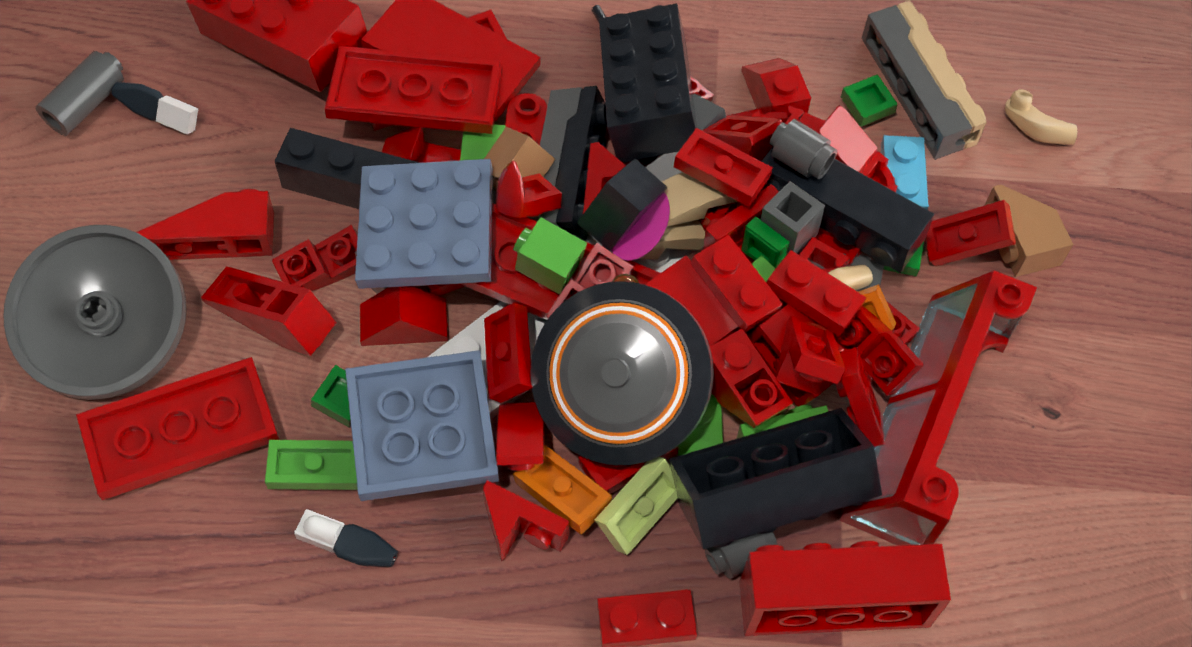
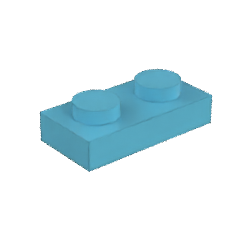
(907, 166)

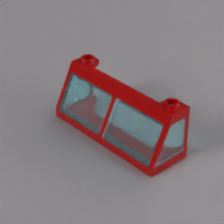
(917, 419)

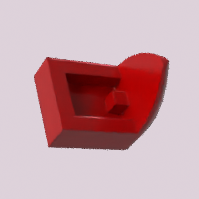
(525, 195)

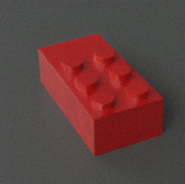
(284, 35)
(843, 588)

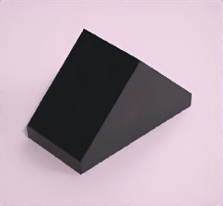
(621, 204)

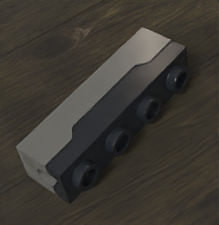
(570, 125)

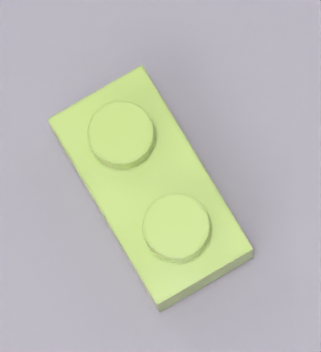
(638, 505)

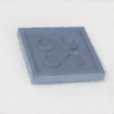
(425, 224)
(420, 425)

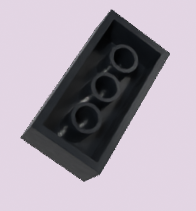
(646, 82)
(775, 478)

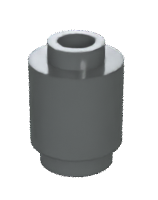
(802, 149)
(733, 557)

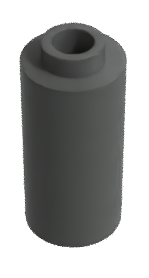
(80, 92)

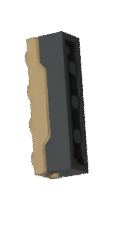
(923, 79)

